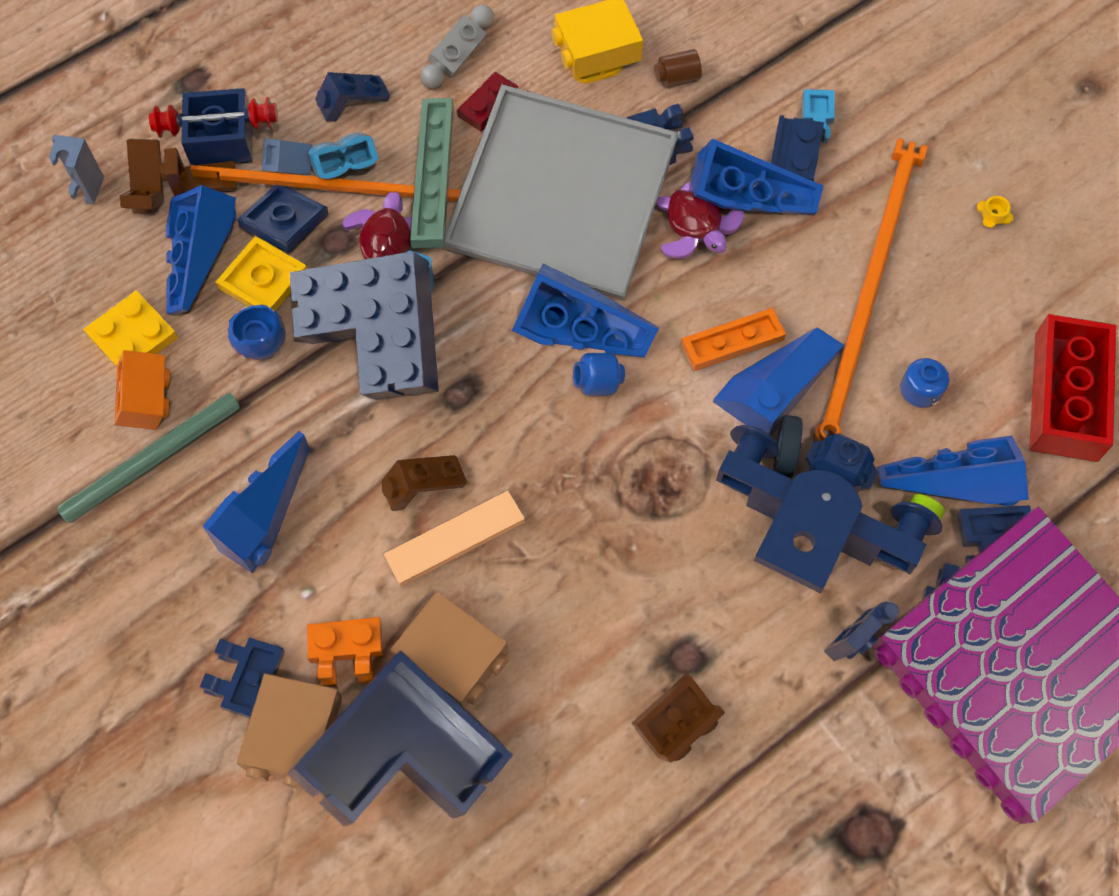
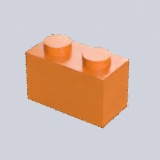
(141, 390)

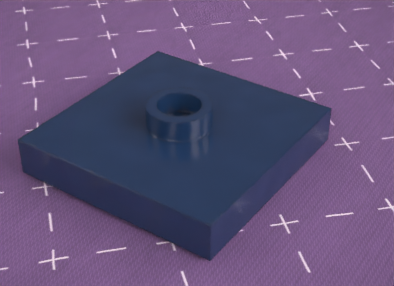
(283, 217)

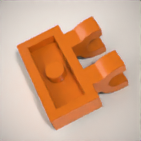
(344, 641)

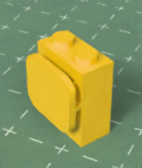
(597, 40)

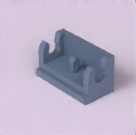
(79, 164)

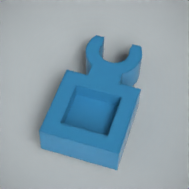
(819, 106)

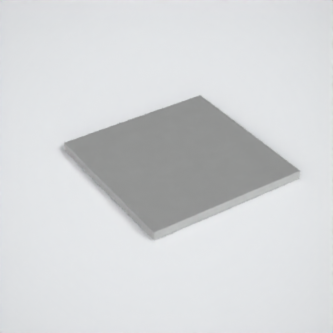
(561, 190)

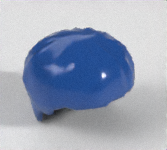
(256, 332)

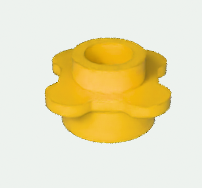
(998, 205)

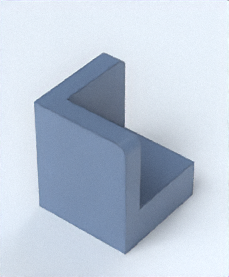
(286, 156)

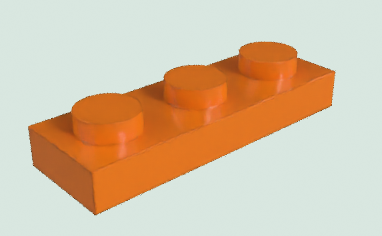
(733, 339)

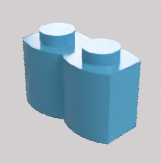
(351, 151)

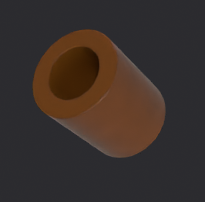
(678, 68)

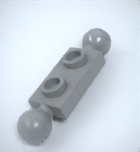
(457, 46)

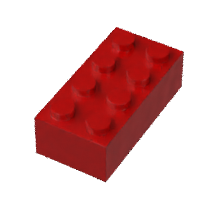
(1073, 388)

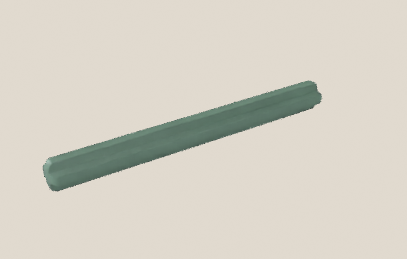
(148, 458)

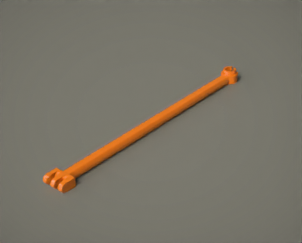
(857, 332)

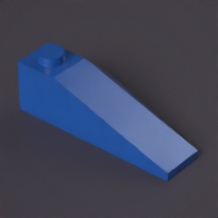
(749, 183)
(198, 228)
(577, 316)
(779, 381)
(984, 473)
(250, 521)

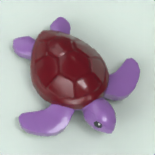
(696, 222)
(382, 231)

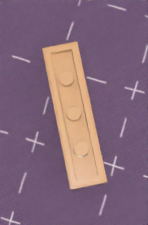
(454, 538)

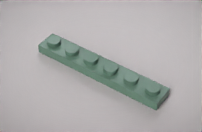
(432, 174)

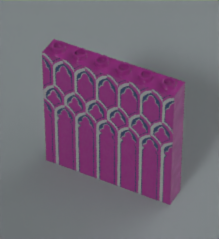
(1017, 665)

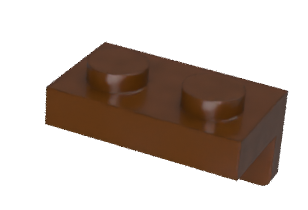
(677, 720)

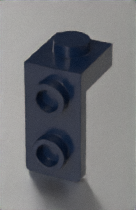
(343, 86)

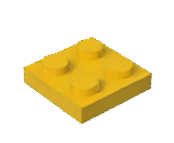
(260, 275)
(131, 327)

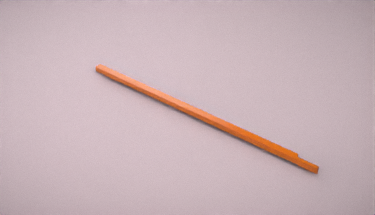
(312, 182)

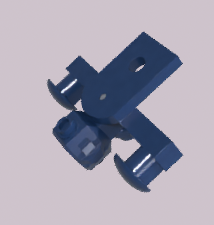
(822, 508)

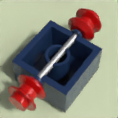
(215, 124)

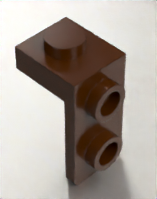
(144, 176)
(181, 178)
(420, 475)

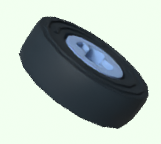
(789, 445)

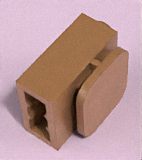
(453, 650)
(285, 725)

